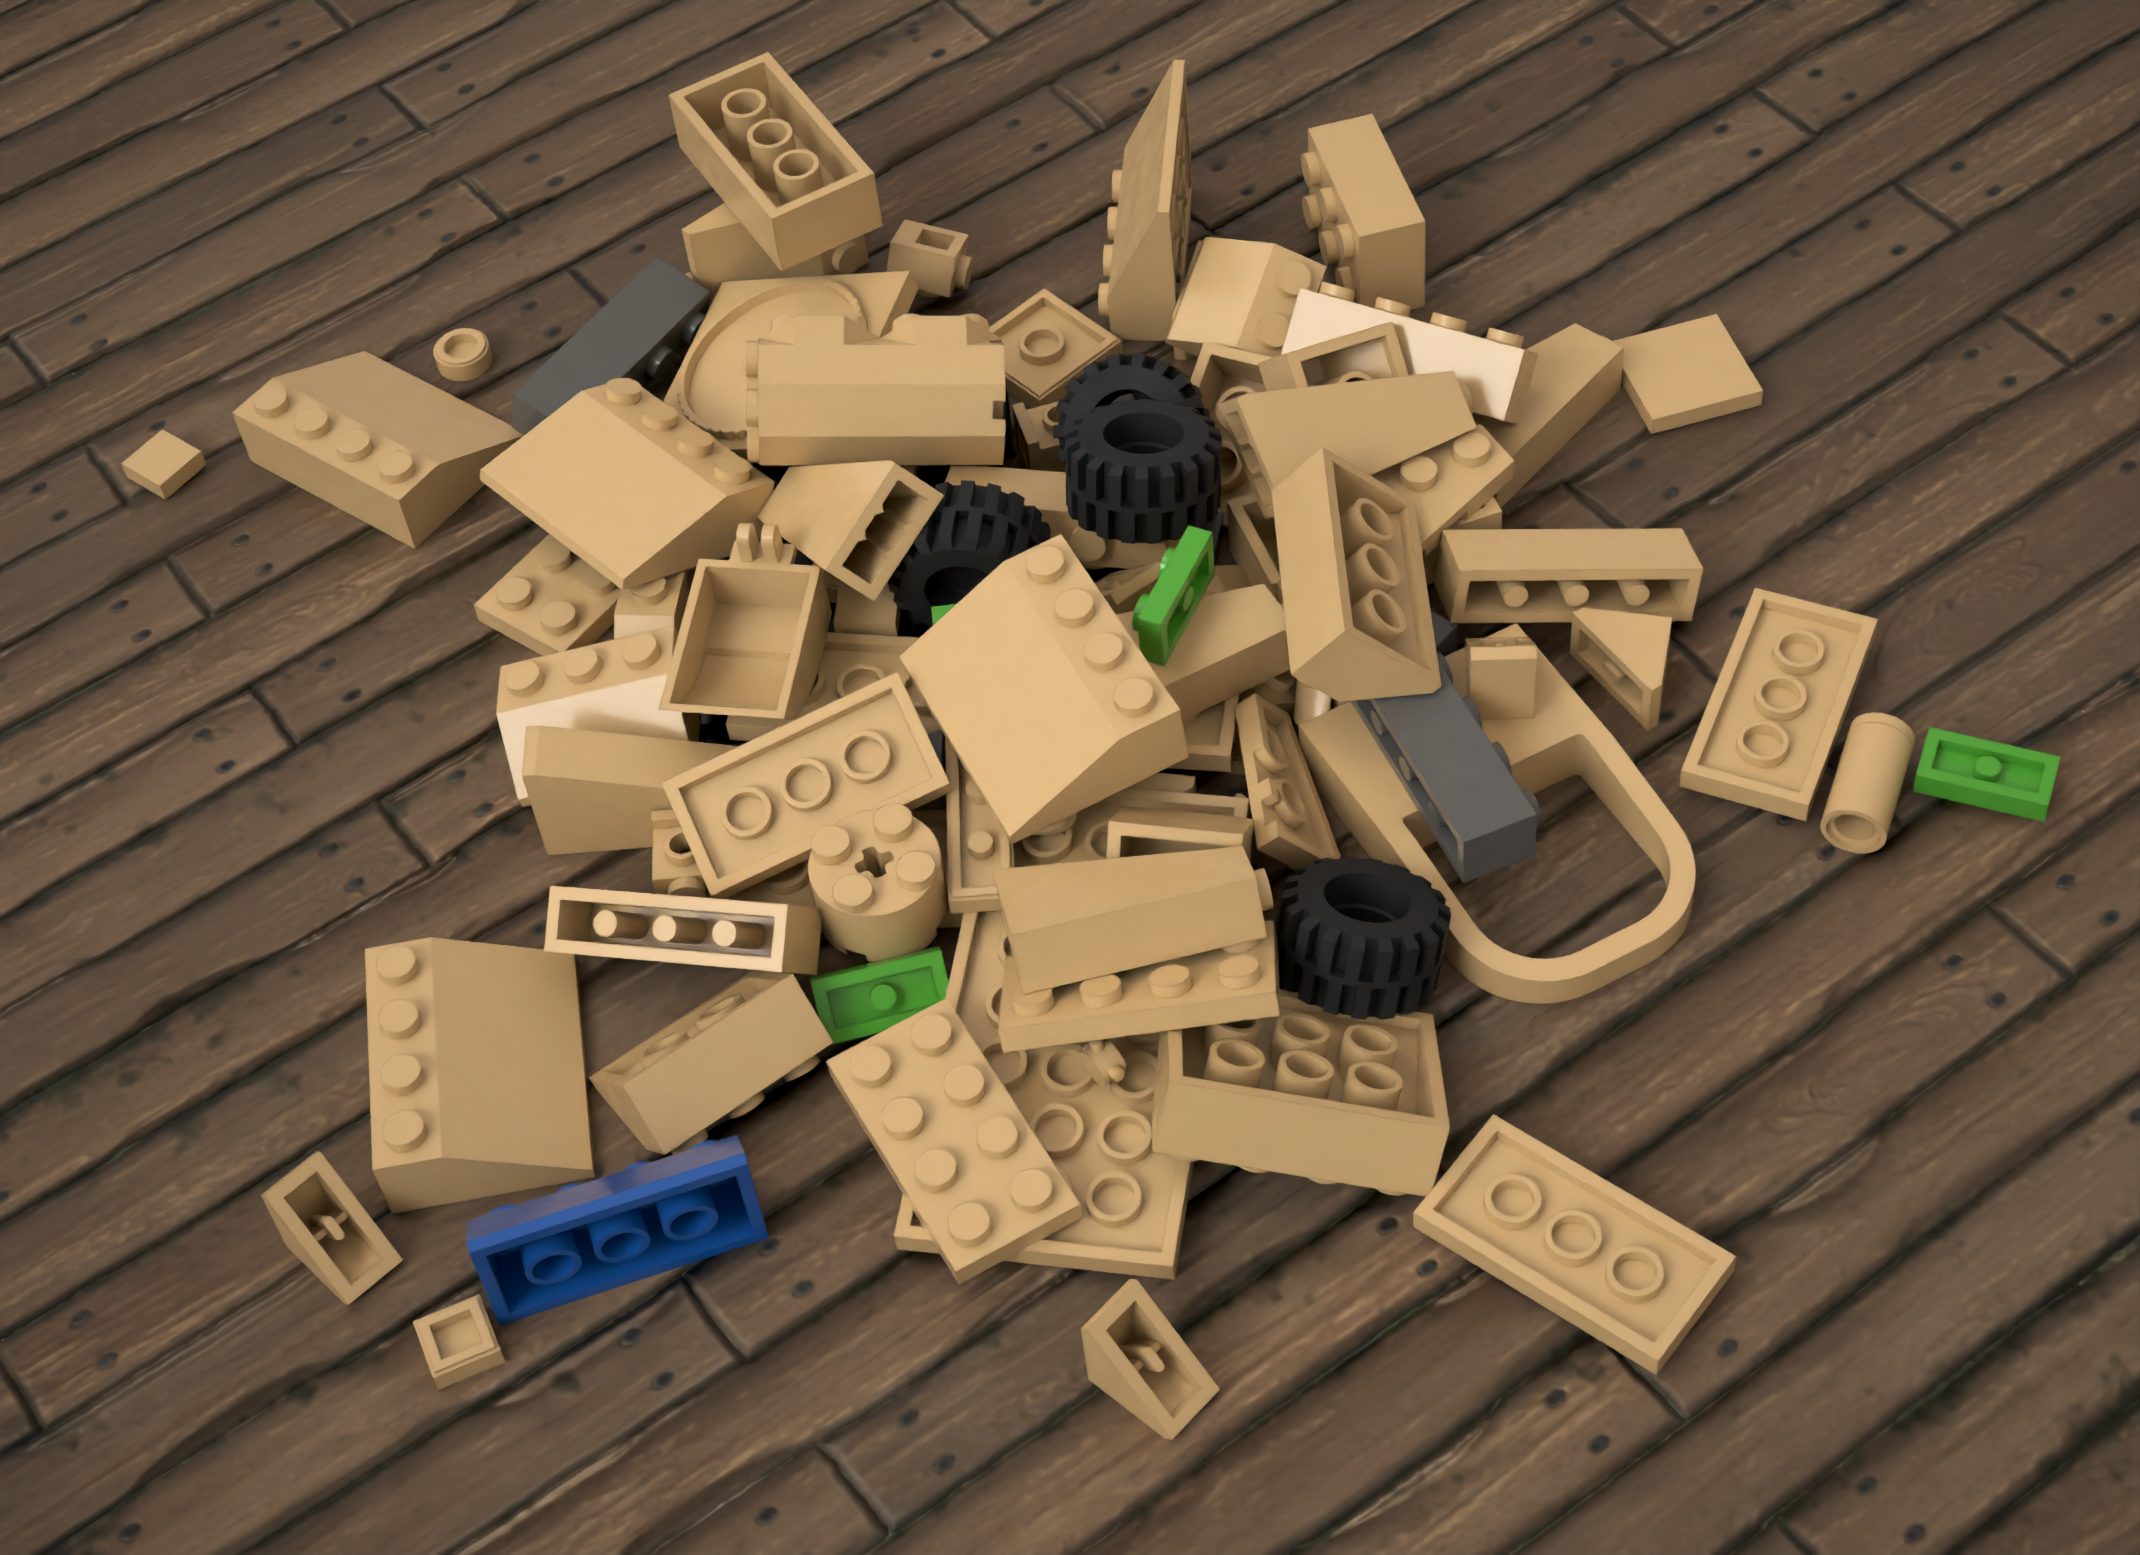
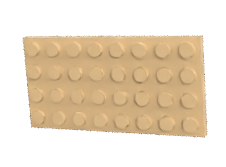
(1092, 1133)

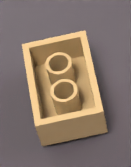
(1364, 213)

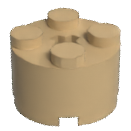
(878, 882)

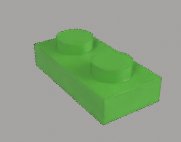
(1179, 589)
(1986, 774)
(879, 993)

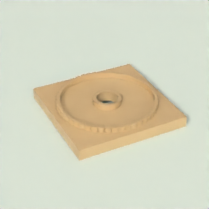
(713, 373)

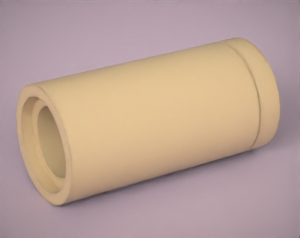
(1867, 783)

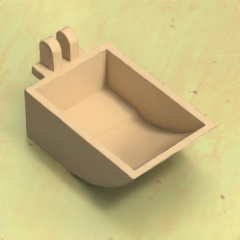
(750, 632)

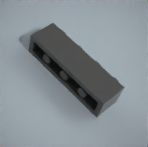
(627, 338)
(1455, 777)

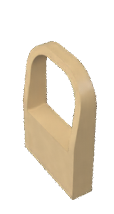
(1542, 751)

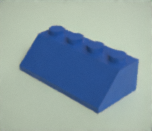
(616, 1229)

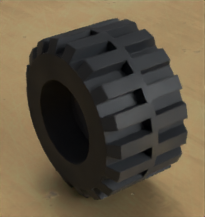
(1122, 376)
(1143, 471)
(962, 545)
(1361, 937)

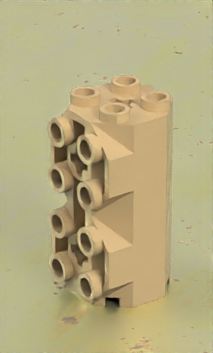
(842, 395)

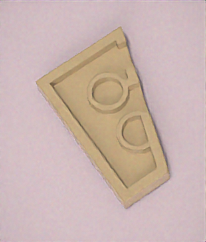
(1450, 481)
(1280, 787)

